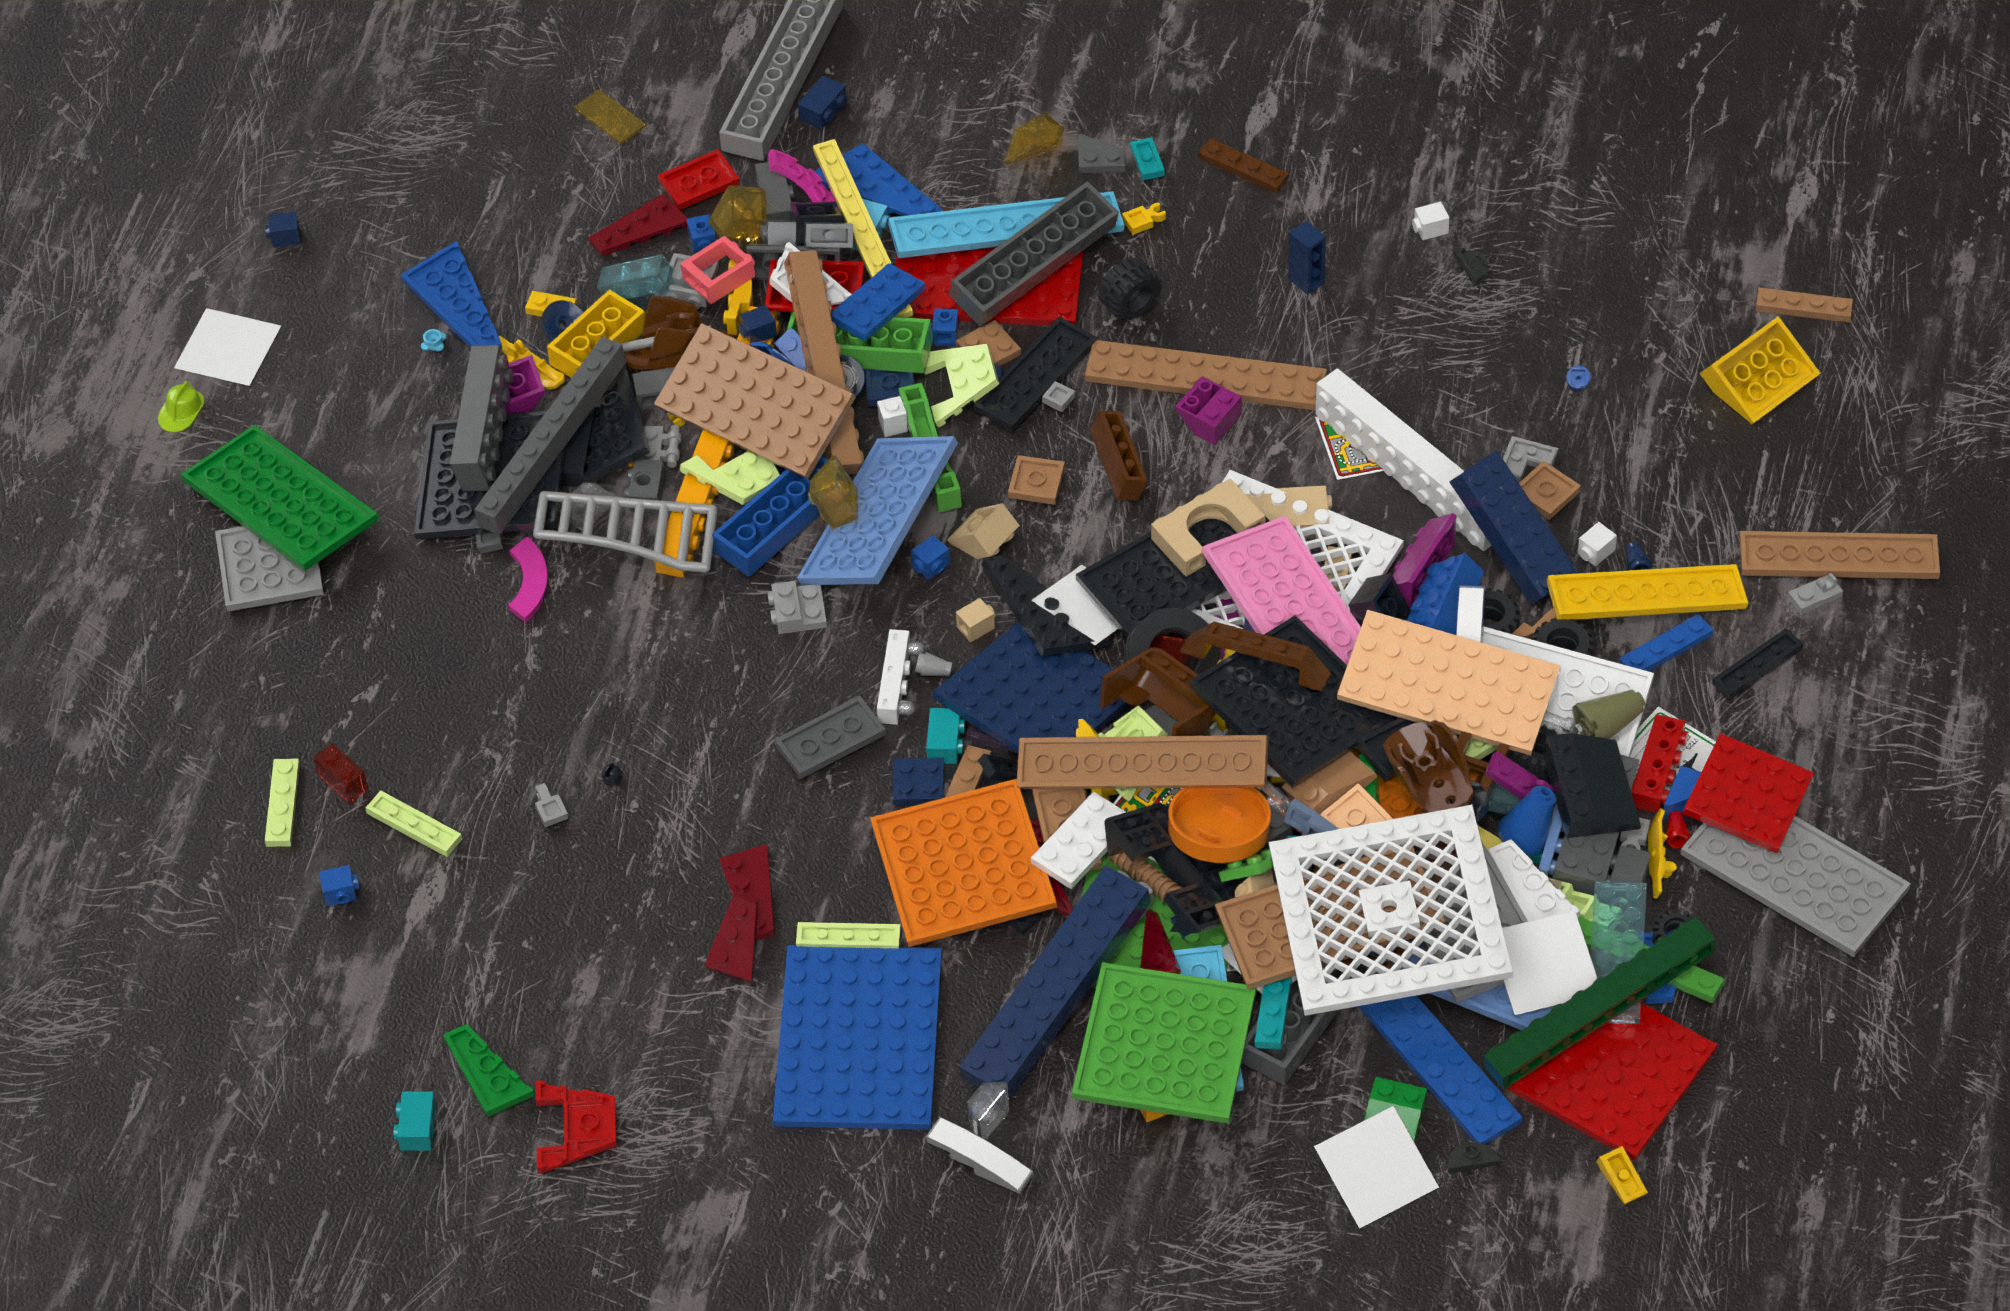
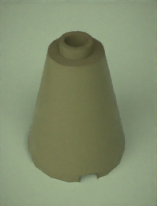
(1608, 714)

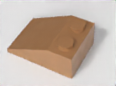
(1331, 782)

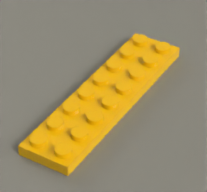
(1647, 592)

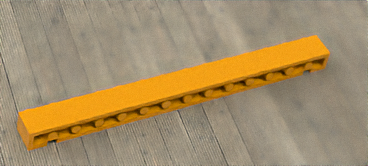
(714, 453)

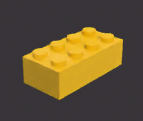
(608, 318)

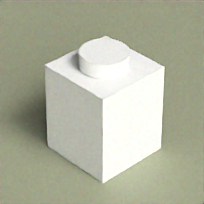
(1431, 221)
(892, 416)
(1597, 544)

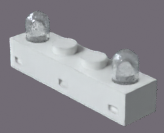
(893, 677)

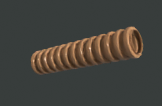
(1145, 872)

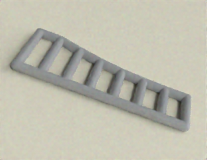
(634, 546)

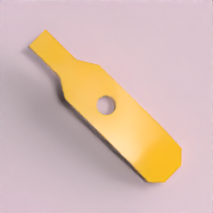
(549, 376)
(1658, 866)

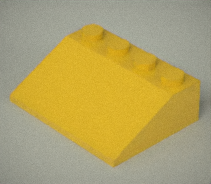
(1761, 371)

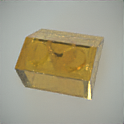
(740, 213)
(834, 494)

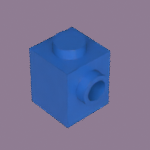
(700, 232)
(945, 327)
(930, 557)
(338, 885)

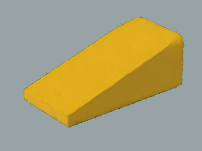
(1621, 1175)

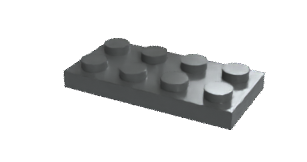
(830, 737)

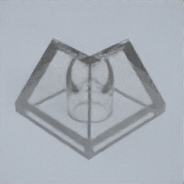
(988, 1108)

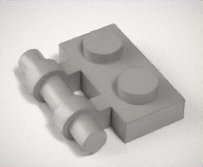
(656, 440)

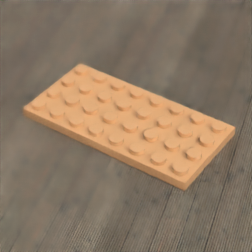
(1448, 679)

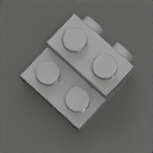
(680, 289)
(796, 607)

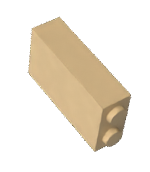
(1314, 496)

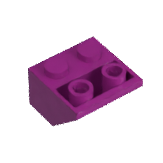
(1209, 409)

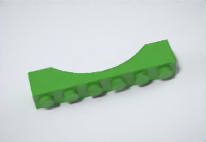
(920, 424)

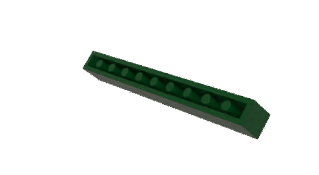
(1599, 1003)

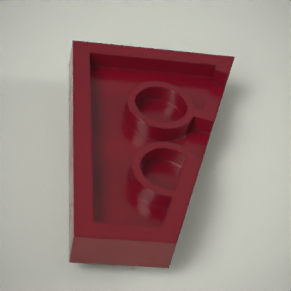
(735, 942)

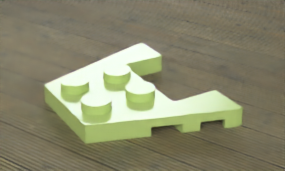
(970, 376)
(737, 479)
(1134, 724)

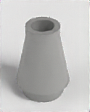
(932, 665)

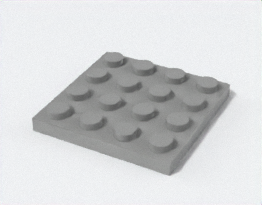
(259, 574)

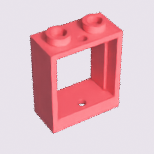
(725, 283)

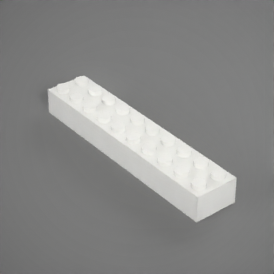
(1395, 449)

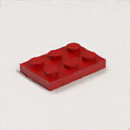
(698, 179)

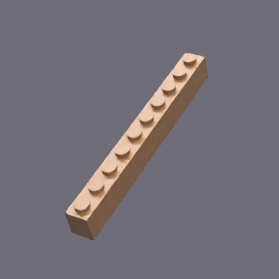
(820, 347)

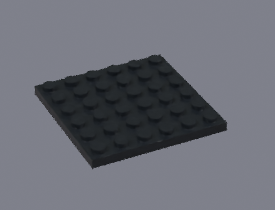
(449, 510)
(1302, 724)

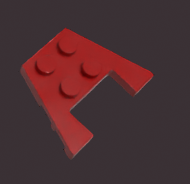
(587, 1124)

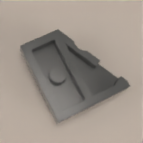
(1099, 156)

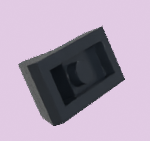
(997, 769)

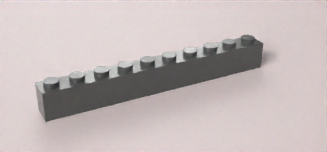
(550, 436)

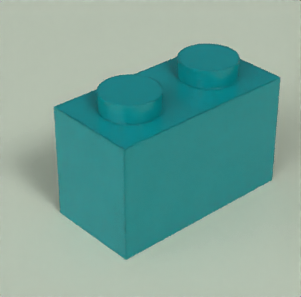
(944, 735)
(416, 1121)

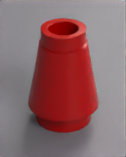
(1677, 830)

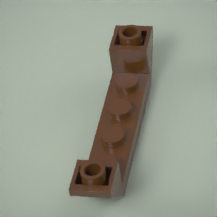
(1312, 671)

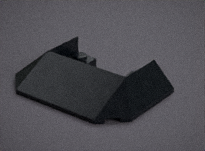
(1146, 834)

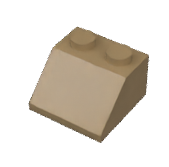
(985, 531)

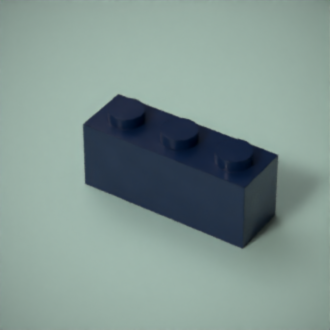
(1306, 257)

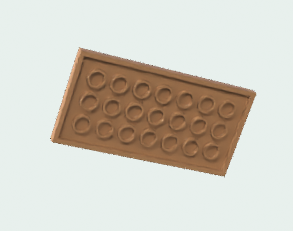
(754, 401)
(1259, 931)

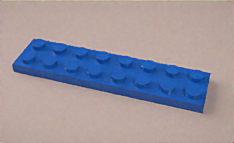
(1444, 1067)

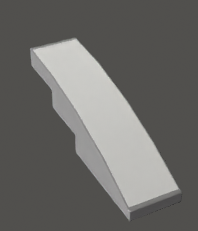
(979, 1154)

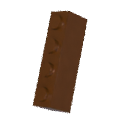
(1118, 455)

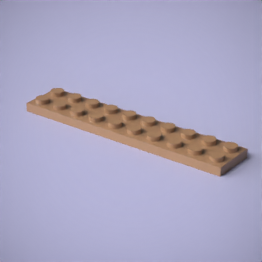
(1180, 370)
(1143, 762)

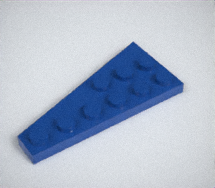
(883, 184)
(452, 295)

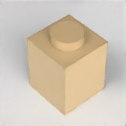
(975, 619)

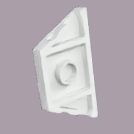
(835, 292)

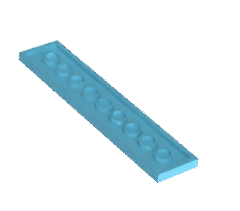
(970, 227)

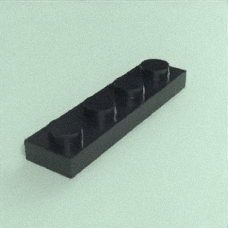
(1757, 663)

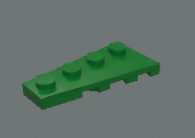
(485, 1072)

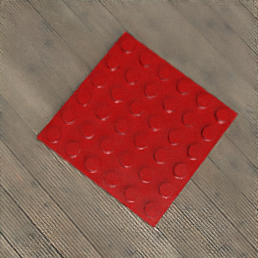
(1620, 1079)

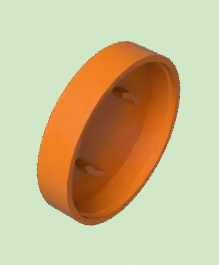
(1219, 823)

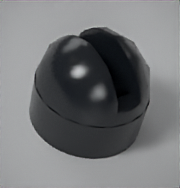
(615, 776)

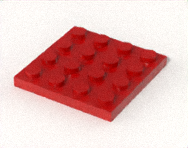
(1748, 793)

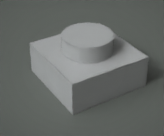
(1058, 396)

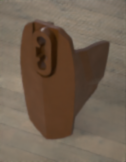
(670, 324)
(1430, 765)

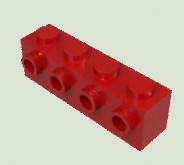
(1658, 763)

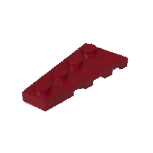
(638, 226)
(749, 880)

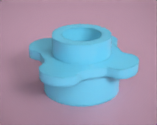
(433, 340)

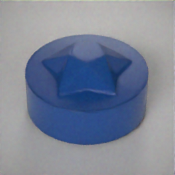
(1578, 377)

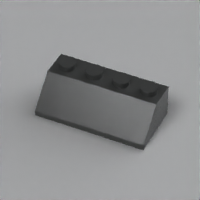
(764, 253)

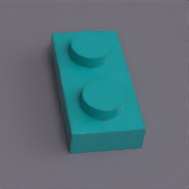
(1147, 159)

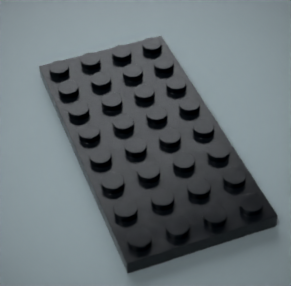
(1145, 580)

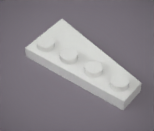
(1528, 885)

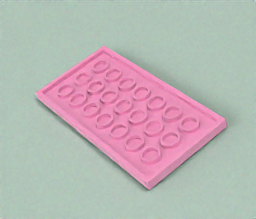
(1276, 578)

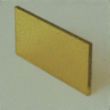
(609, 116)

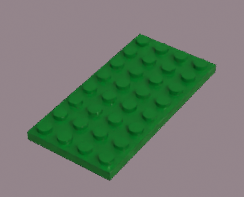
(279, 497)

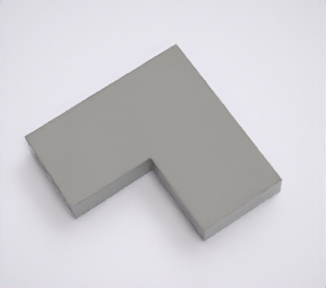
(1525, 452)

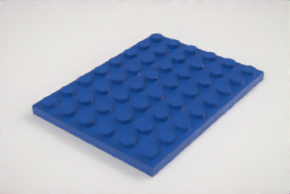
(858, 1038)

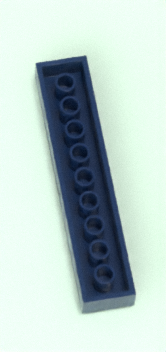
(1056, 981)

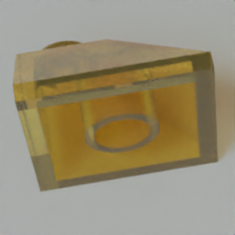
(1034, 138)

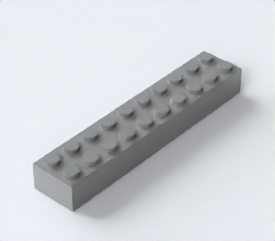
(778, 77)

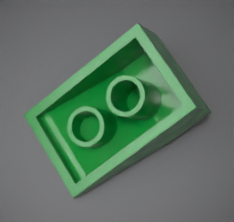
(1406, 1098)

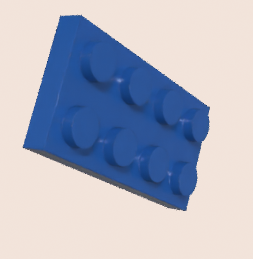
(877, 302)

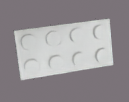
(1077, 842)

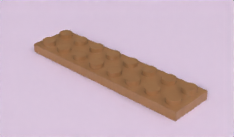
(1840, 554)

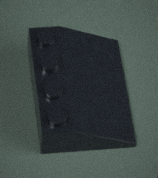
(1589, 785)

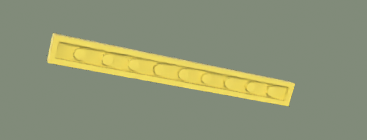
(853, 210)

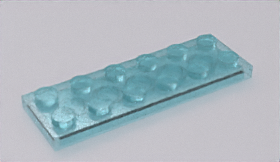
(1618, 931)

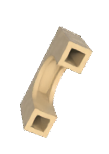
(1223, 503)

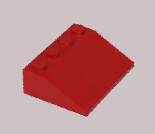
(846, 273)

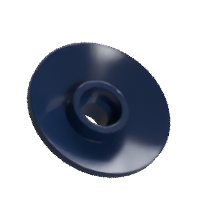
(556, 312)

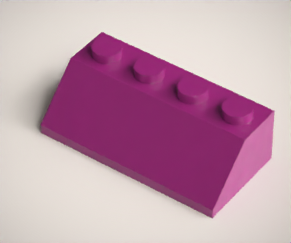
(1431, 546)

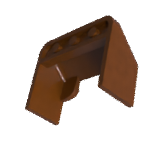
(1164, 682)

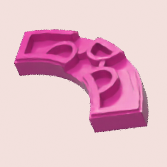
(806, 179)
(534, 579)

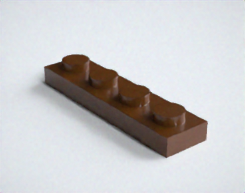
(1243, 165)

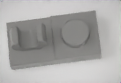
(1815, 593)

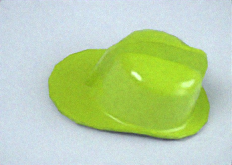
(180, 408)

